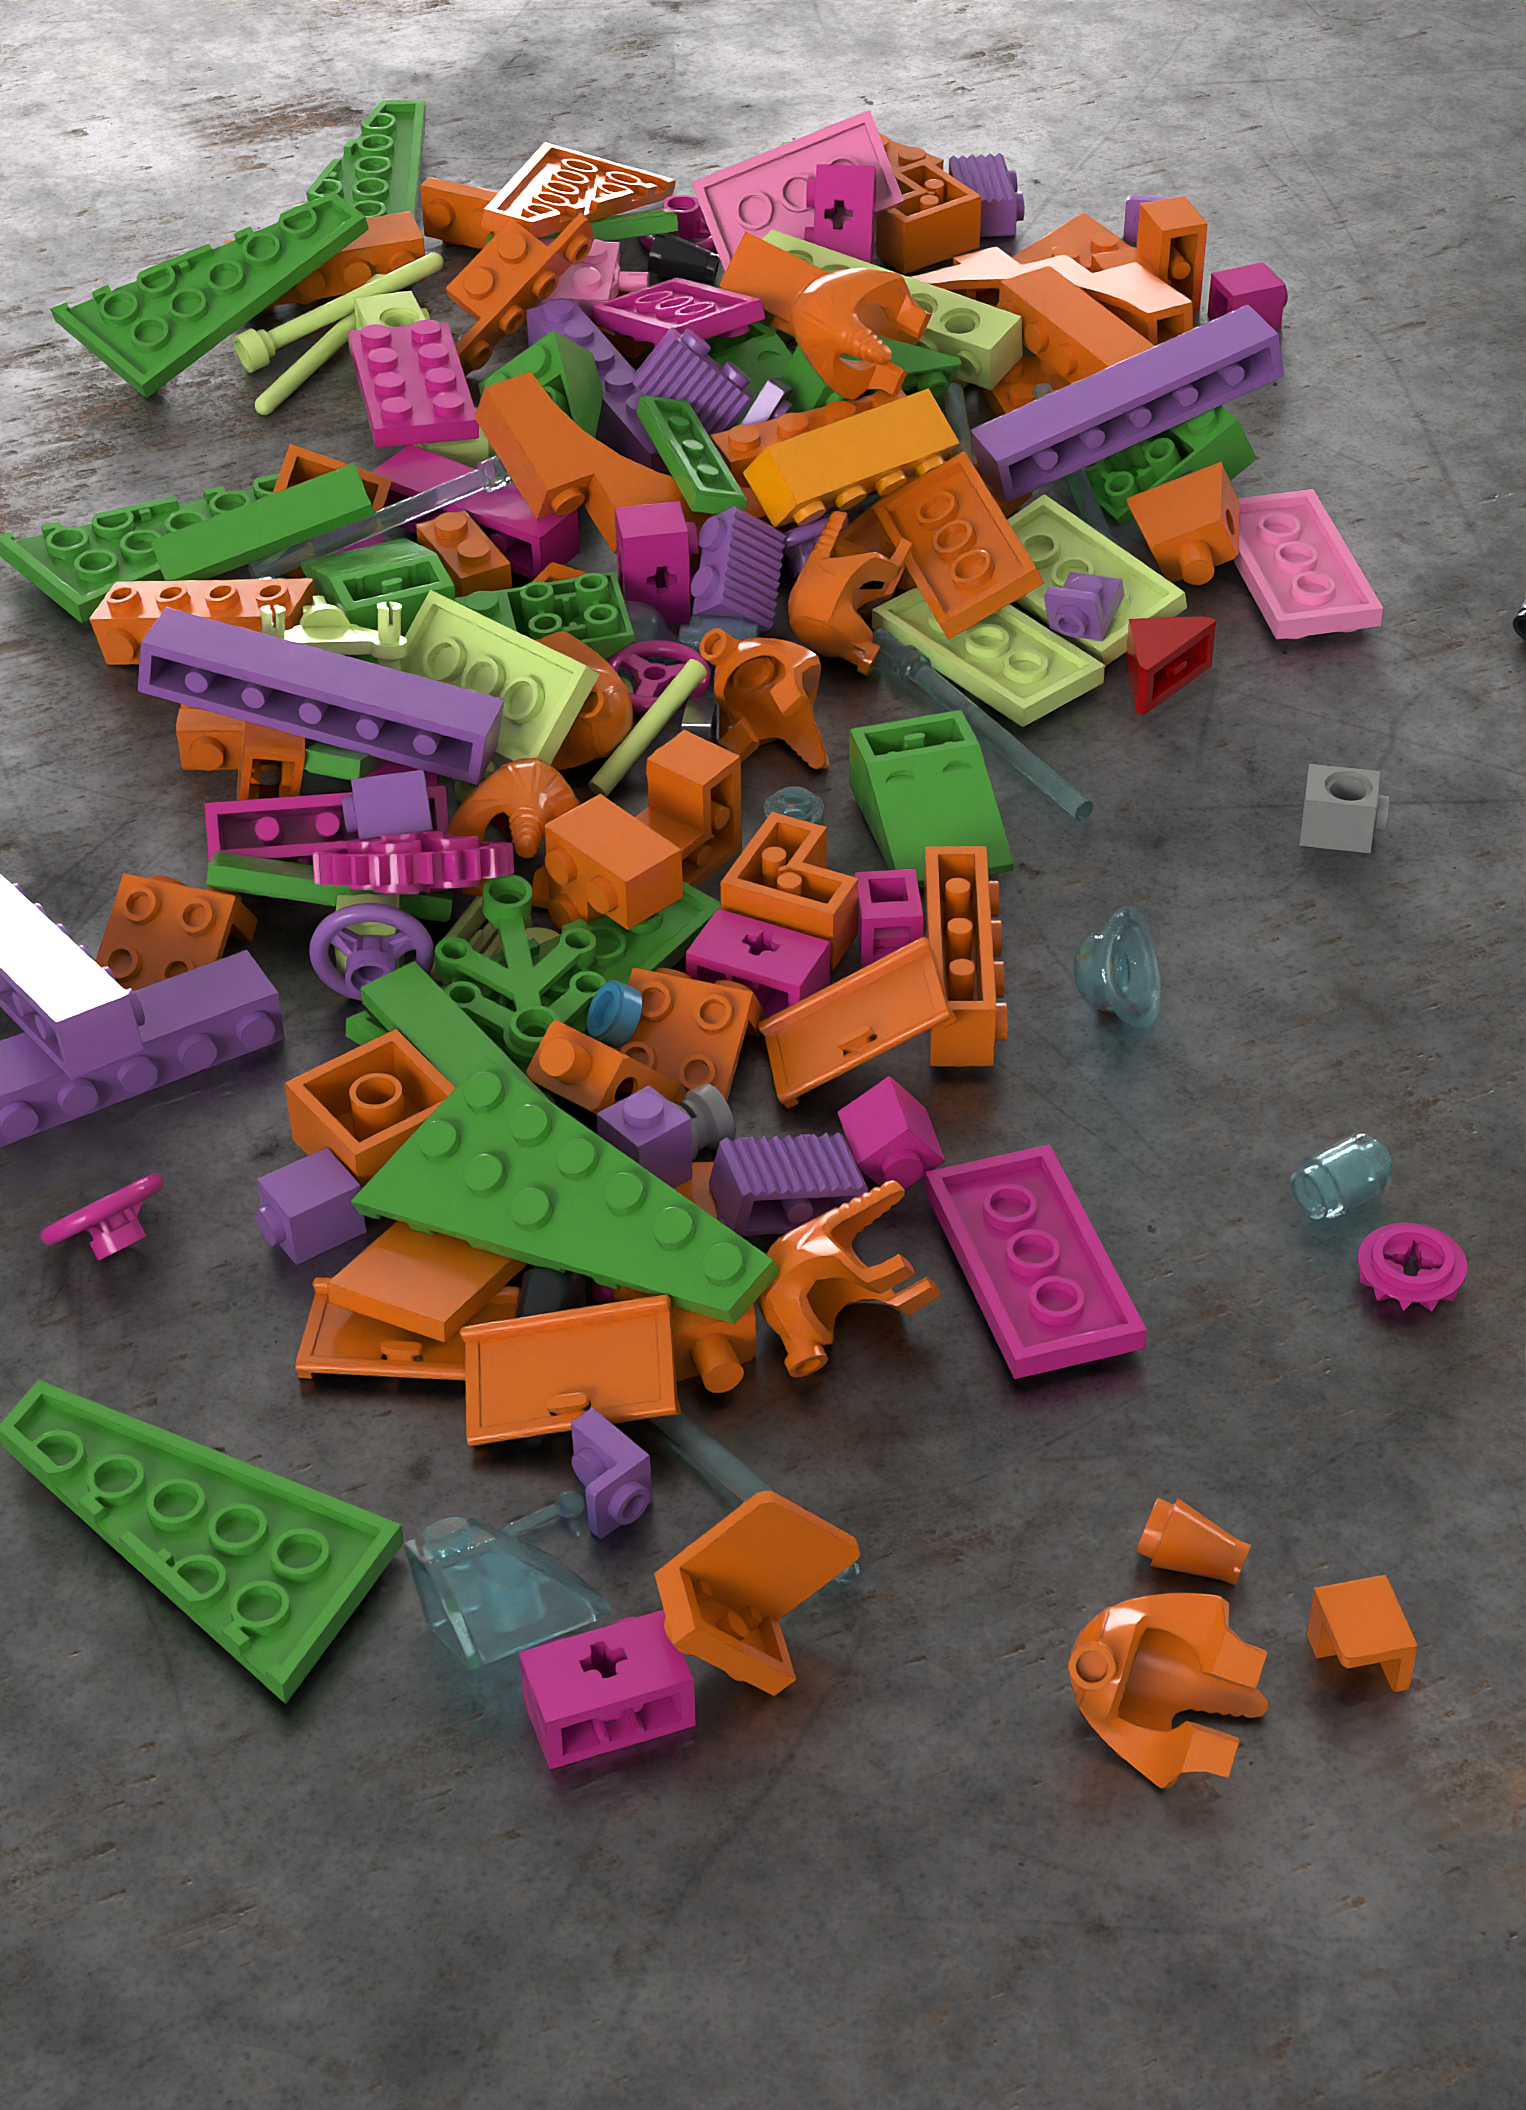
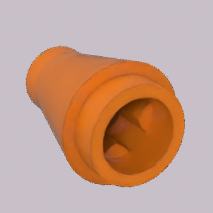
(1190, 1543)

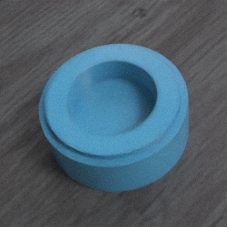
(614, 1013)

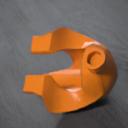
(828, 325)
(828, 597)
(765, 694)
(605, 715)
(518, 803)
(825, 1274)
(1157, 1659)

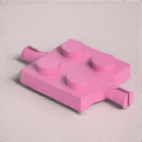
(596, 277)

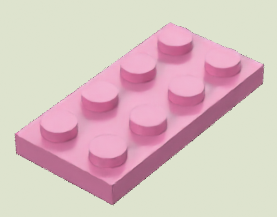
(772, 186)
(1301, 568)

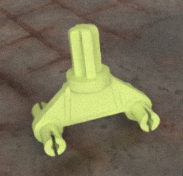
(330, 630)

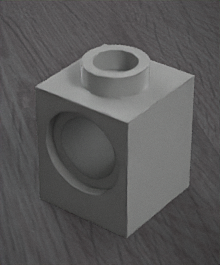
(1342, 808)

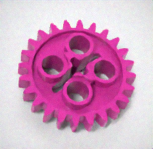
(413, 863)

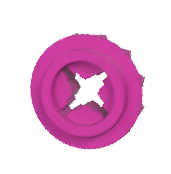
(1388, 1250)

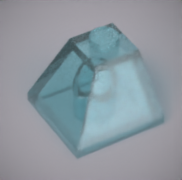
(495, 1592)

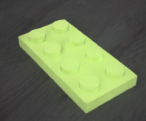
(1065, 544)
(478, 654)
(1001, 659)

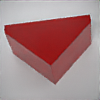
(1166, 656)

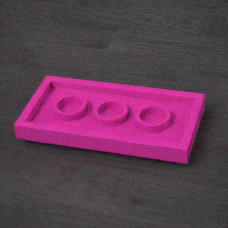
(679, 305)
(412, 384)
(1034, 1261)

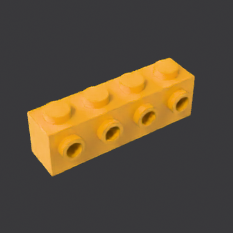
(850, 459)

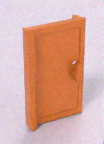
(855, 1020)
(360, 1345)
(561, 1361)

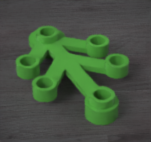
(507, 906)

